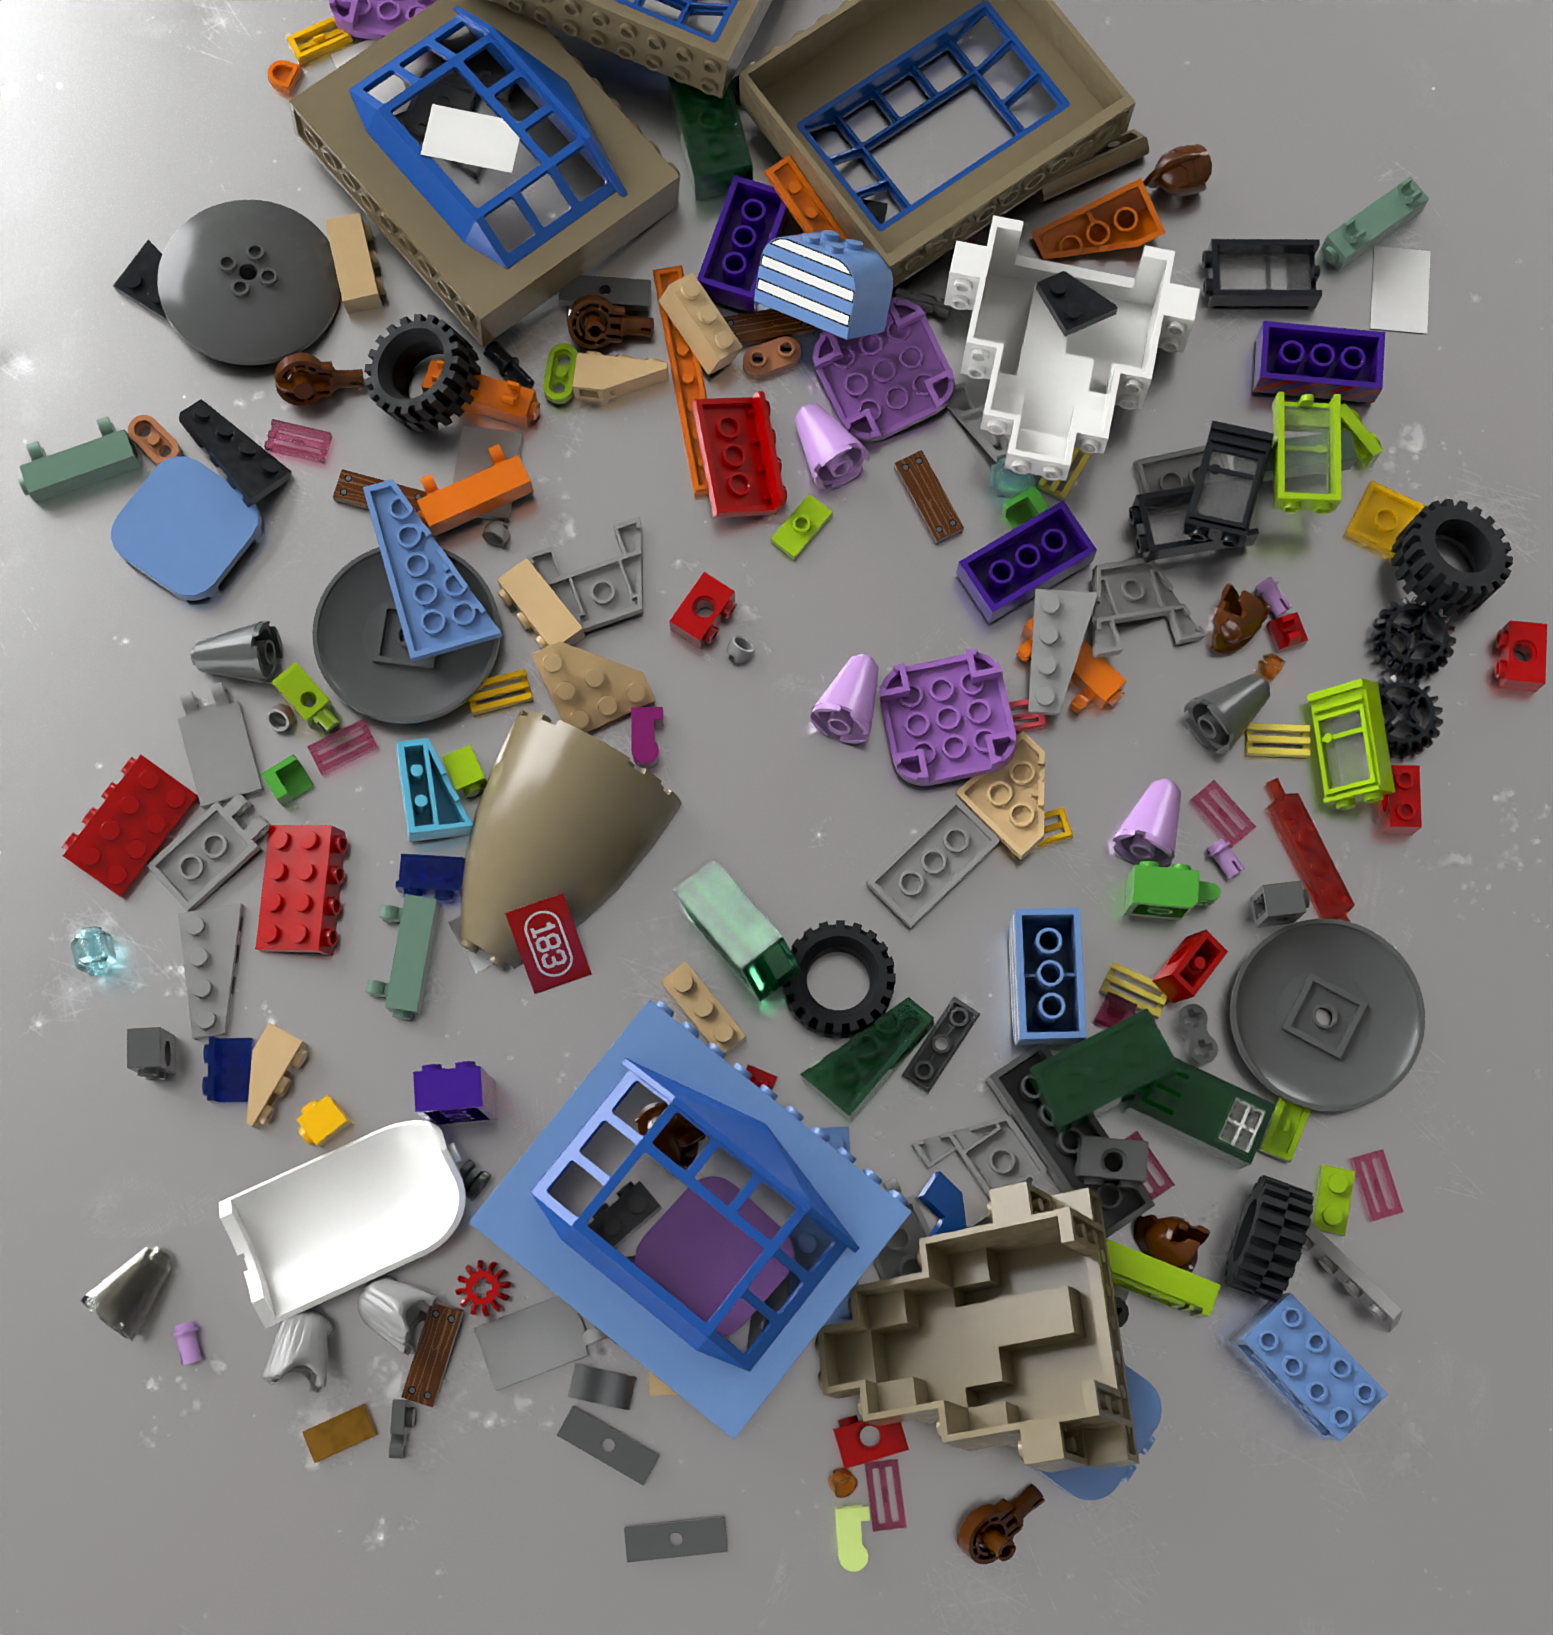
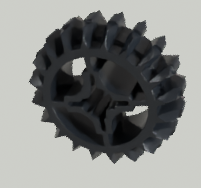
(1438, 645)
(1409, 724)

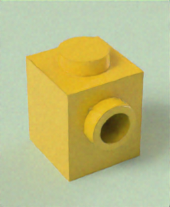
(322, 1121)

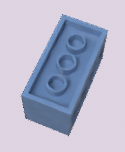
(1308, 1367)

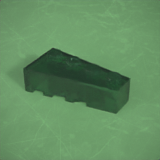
(863, 1064)

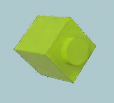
(465, 771)

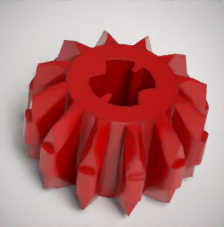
(475, 1280)

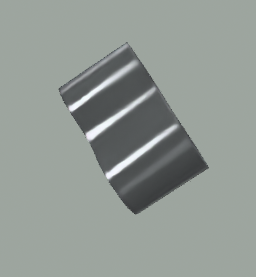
(1195, 1035)
(602, 1386)

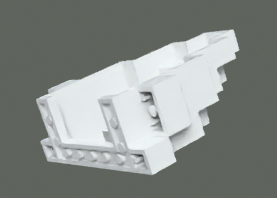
(1052, 387)

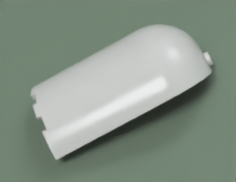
(345, 1217)

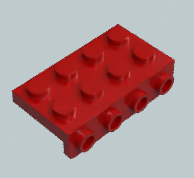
(739, 456)
(128, 824)
(301, 889)

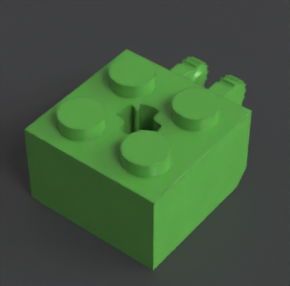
(1166, 891)

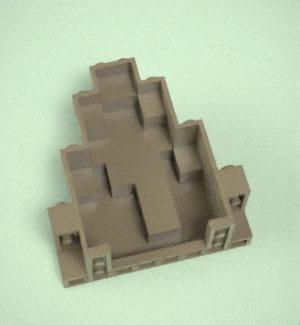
(997, 1337)

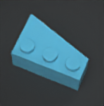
(428, 797)

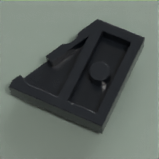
(1073, 303)

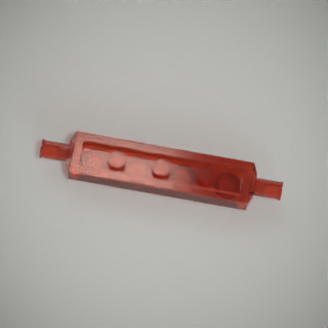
(1309, 853)

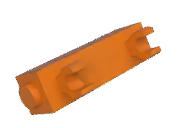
(494, 398)
(475, 494)
(1094, 677)

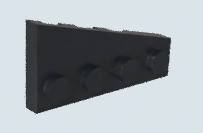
(140, 280)
(241, 459)

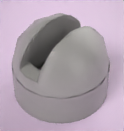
(496, 533)
(740, 649)
(280, 717)

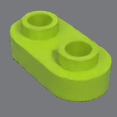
(560, 375)

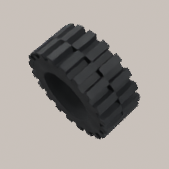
(399, 356)
(1435, 579)
(853, 942)
(1269, 1238)

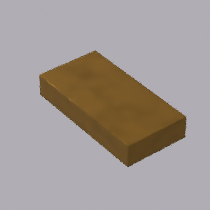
(339, 1433)

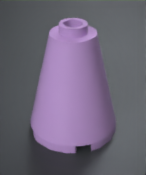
(829, 448)
(849, 701)
(1151, 826)

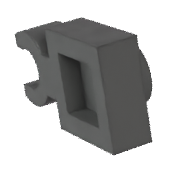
(401, 1419)

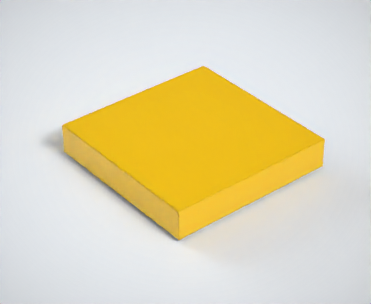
(1381, 517)

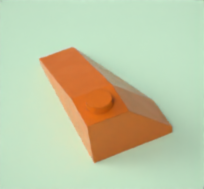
(1109, 223)

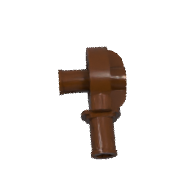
(603, 324)
(312, 379)
(997, 1526)

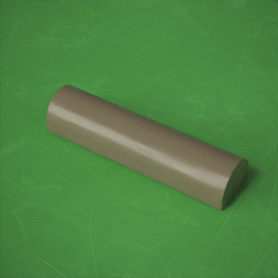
(1115, 154)

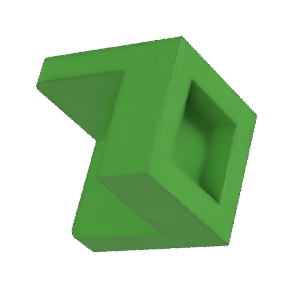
(1023, 507)
(288, 780)

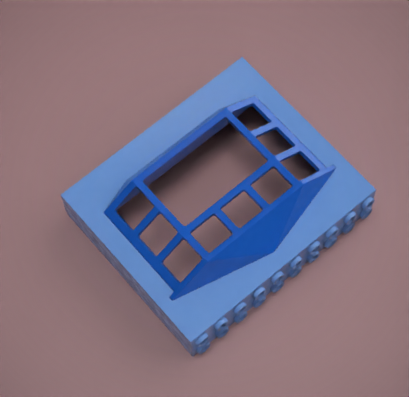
(758, 1134)

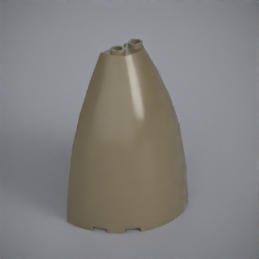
(553, 822)

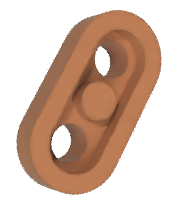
(773, 359)
(156, 442)

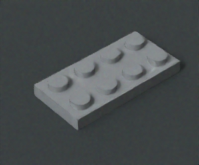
(933, 862)

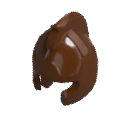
(1182, 171)
(1237, 619)
(678, 1138)
(1170, 1240)

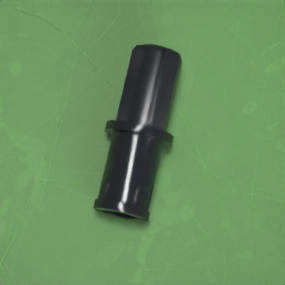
(507, 365)

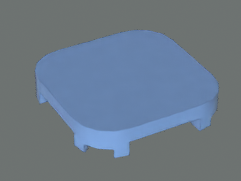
(185, 528)

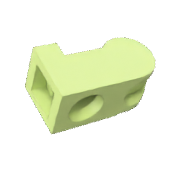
(851, 1550)

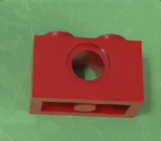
(705, 593)
(1531, 641)
(1402, 810)
(1190, 966)
(854, 1452)

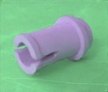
(1272, 595)
(1225, 858)
(187, 1342)

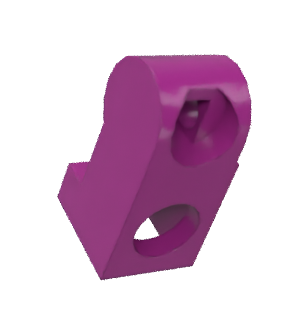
(643, 744)

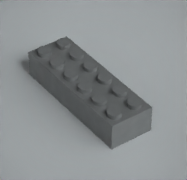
(1060, 1151)

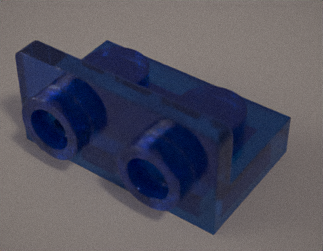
(431, 876)
(227, 1069)

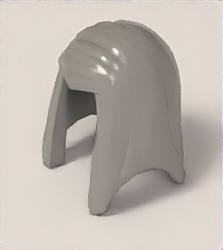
(394, 1310)
(301, 1348)

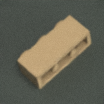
(355, 262)
(700, 323)
(538, 606)
(703, 1009)

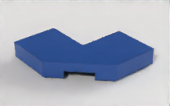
(945, 1202)

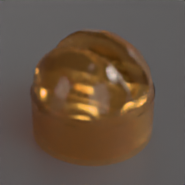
(1270, 666)
(840, 1488)

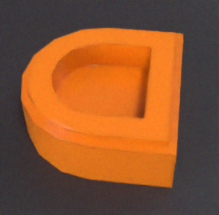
(284, 75)

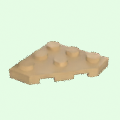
(590, 687)
(1012, 798)

